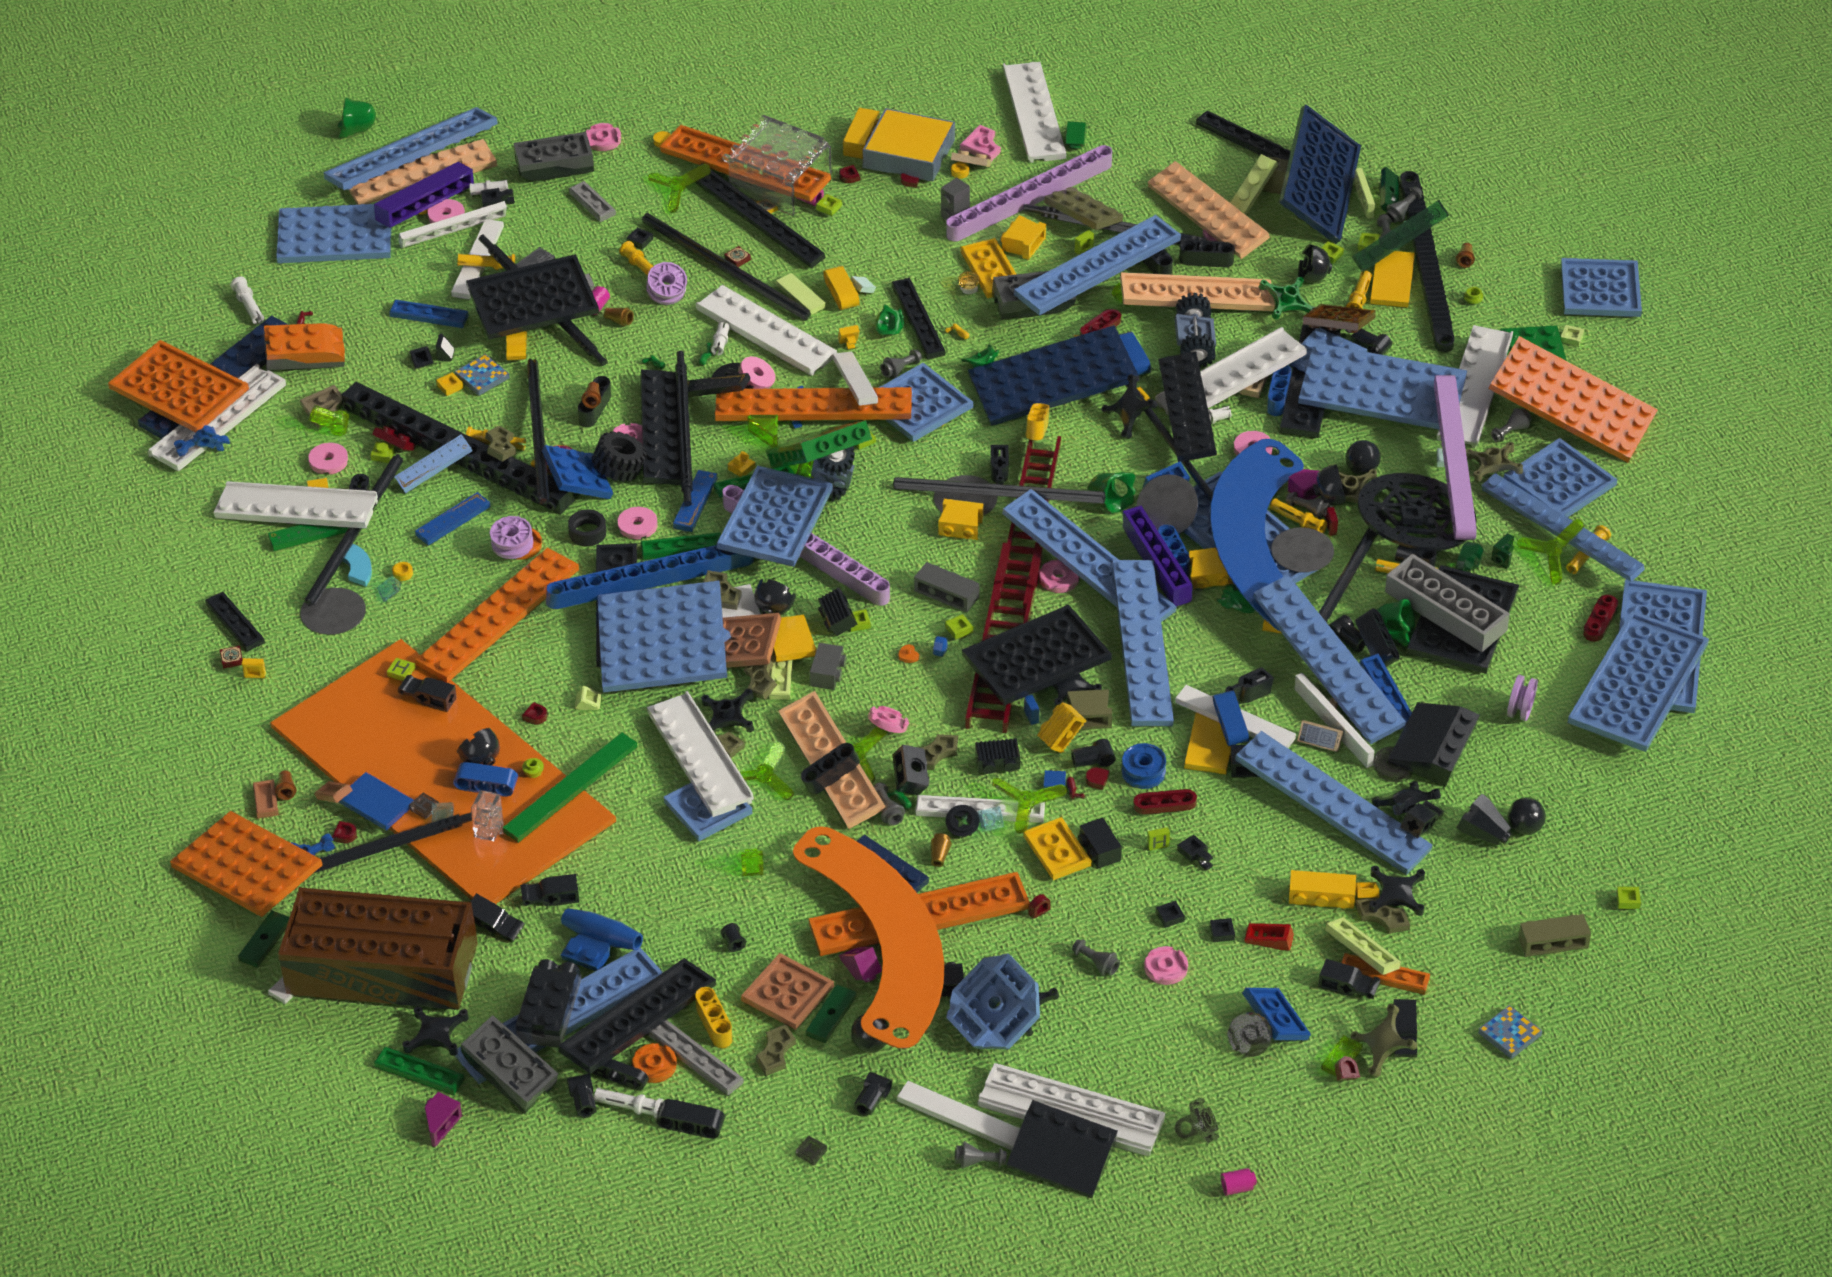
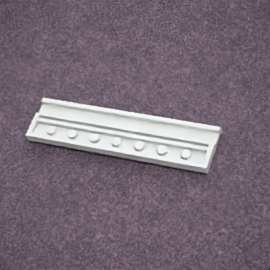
(1034, 111)
(766, 330)
(1482, 360)
(1246, 366)
(261, 388)
(296, 504)
(700, 754)
(1013, 1090)

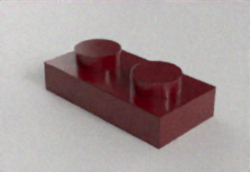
(401, 441)

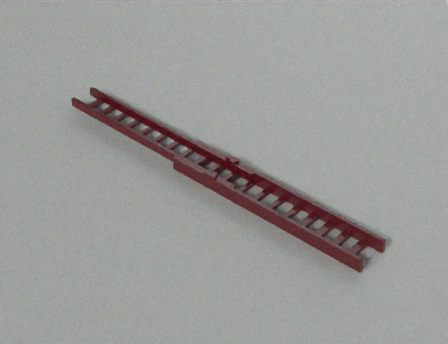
(1002, 578)

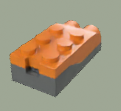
(303, 346)

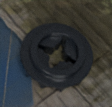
(961, 812)

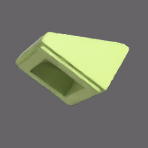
(587, 699)

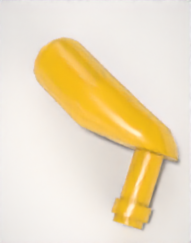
(962, 333)

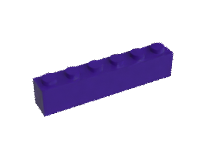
(423, 194)
(1152, 547)

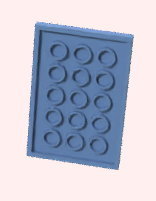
(331, 234)
(775, 516)

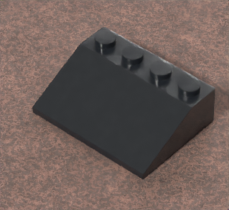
(1434, 740)
(1062, 1149)

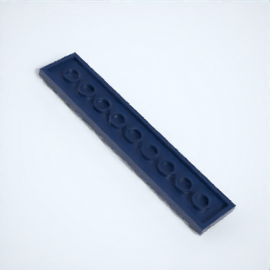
(234, 361)

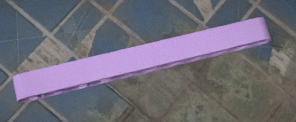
(1029, 192)
(1455, 457)
(830, 560)

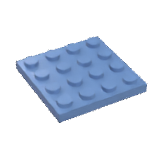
(1601, 287)
(932, 402)
(1562, 478)

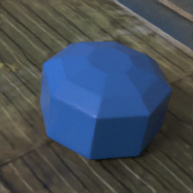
(940, 646)

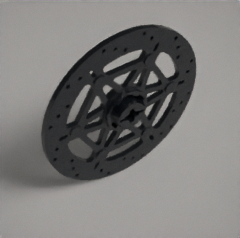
(1368, 508)

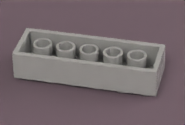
(1447, 602)

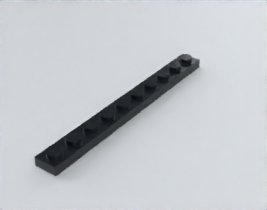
(761, 219)

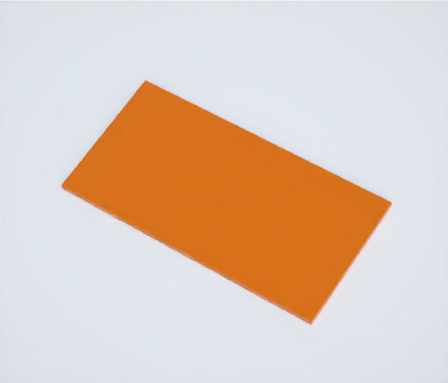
(373, 729)

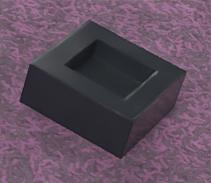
(640, 238)
(1170, 914)
(1222, 930)

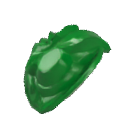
(889, 321)
(983, 358)
(1234, 599)

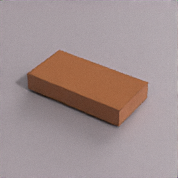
(333, 791)
(265, 799)

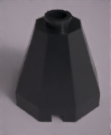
(1485, 822)

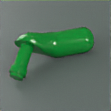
(703, 358)
(657, 363)
(902, 798)

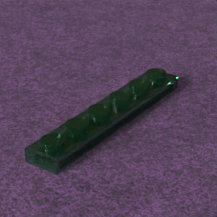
(1400, 236)

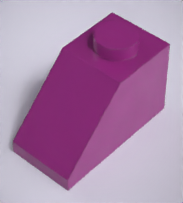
(1302, 483)
(861, 963)
(441, 1116)

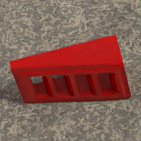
(1283, 933)

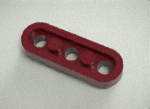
(1105, 319)
(1600, 618)
(1165, 801)

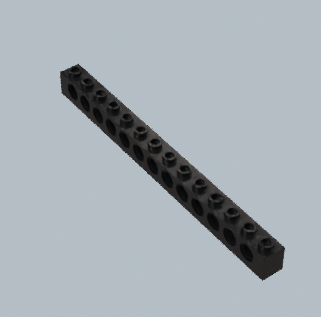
(433, 434)

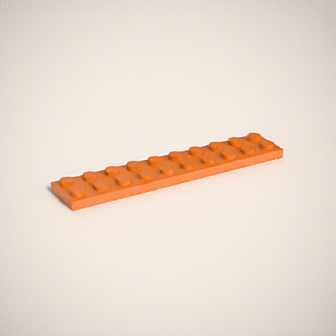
(708, 149)
(813, 404)
(495, 615)
(946, 906)

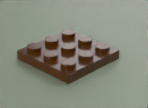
(1338, 317)

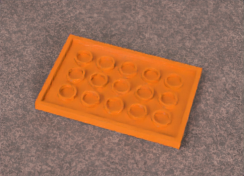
(178, 386)
(246, 863)

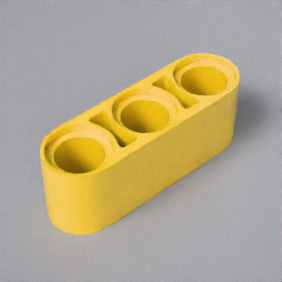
(841, 287)
(1037, 421)
(713, 1017)

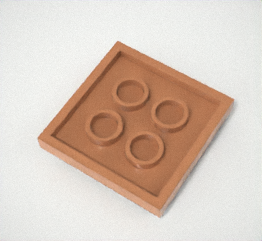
(751, 639)
(787, 991)

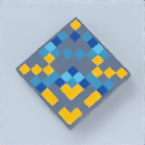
(482, 374)
(1510, 1032)

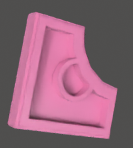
(981, 142)

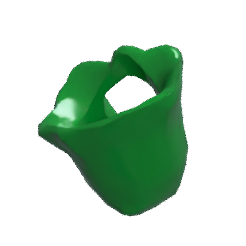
(356, 117)
(1106, 483)
(1399, 620)

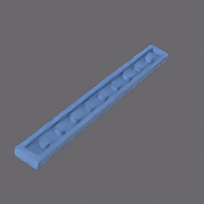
(1556, 522)

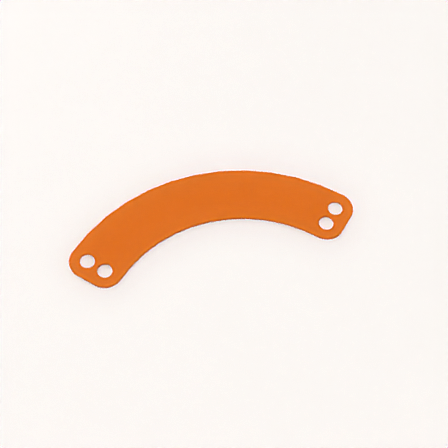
(904, 927)

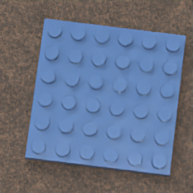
(661, 636)

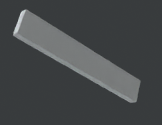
(697, 1057)

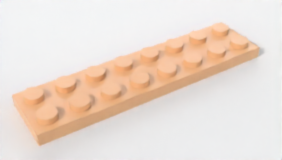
(473, 155)
(1208, 209)
(1220, 291)
(817, 736)

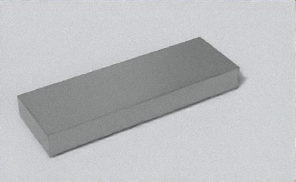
(592, 201)

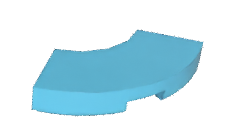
(360, 565)

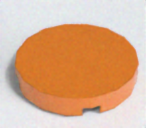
(655, 1061)

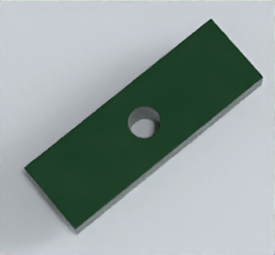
(1389, 188)
(264, 939)
(830, 1013)

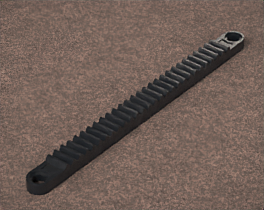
(1429, 271)

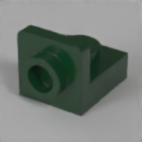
(1503, 551)

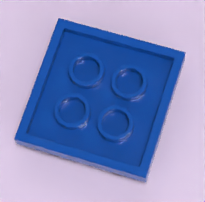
(576, 472)

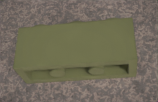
(1554, 935)

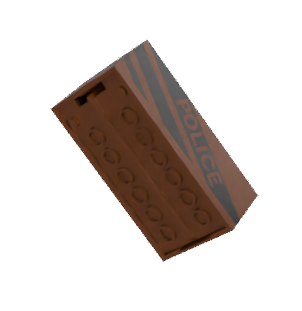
(378, 948)

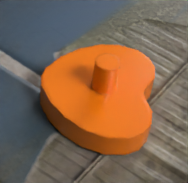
(908, 654)

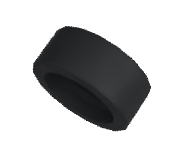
(587, 517)

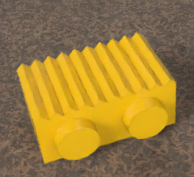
(1061, 727)

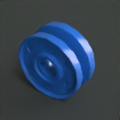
(1143, 766)

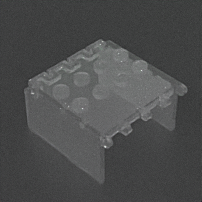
(774, 159)

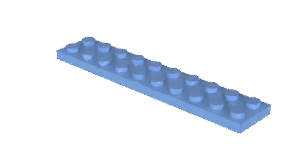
(410, 148)
(1097, 265)
(1070, 545)
(1142, 643)
(1329, 659)
(1333, 802)
(596, 995)

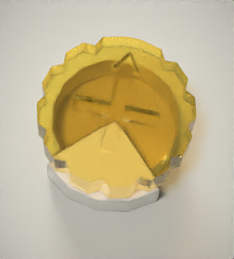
(968, 282)

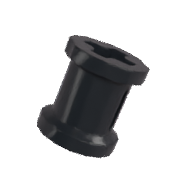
(733, 937)

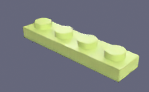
(1254, 183)
(1363, 946)

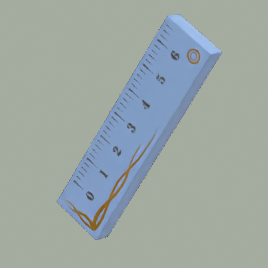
(433, 463)

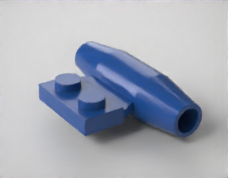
(595, 937)

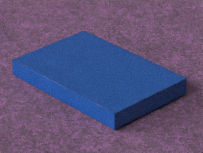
(376, 801)
(1278, 1012)

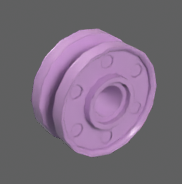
(668, 273)
(511, 537)
(1522, 697)

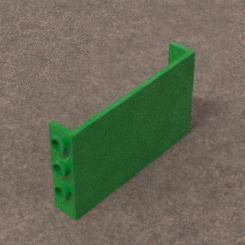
(818, 444)

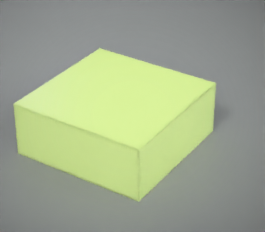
(1572, 335)

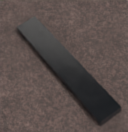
(1241, 136)
(918, 318)

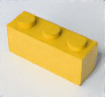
(860, 132)
(1322, 889)

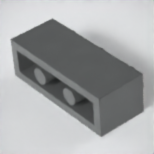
(946, 587)

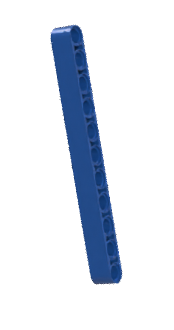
(642, 575)

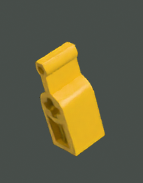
(516, 346)

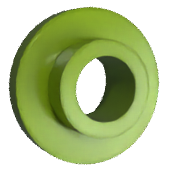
(1473, 295)
(533, 767)

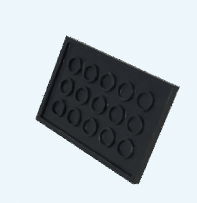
(532, 296)
(1438, 644)
(1036, 654)

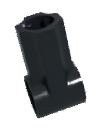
(1372, 342)
(1404, 552)
(1345, 630)
(1100, 752)
(873, 1091)
(582, 1092)

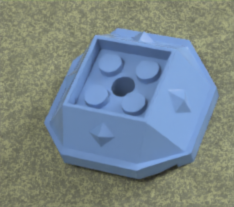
(976, 997)

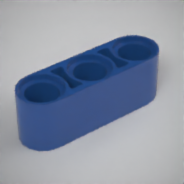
(1136, 353)
(1278, 391)
(1176, 546)
(1230, 718)
(488, 778)

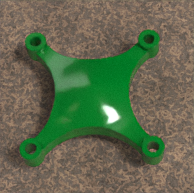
(1286, 297)

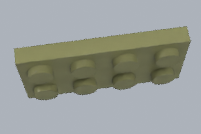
(1083, 208)

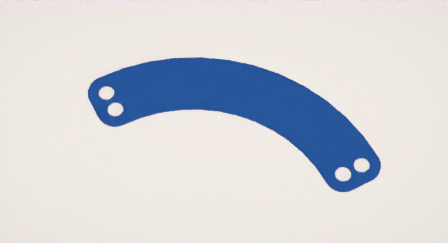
(1240, 514)

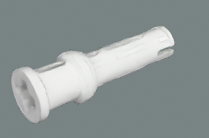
(244, 295)
(639, 1104)

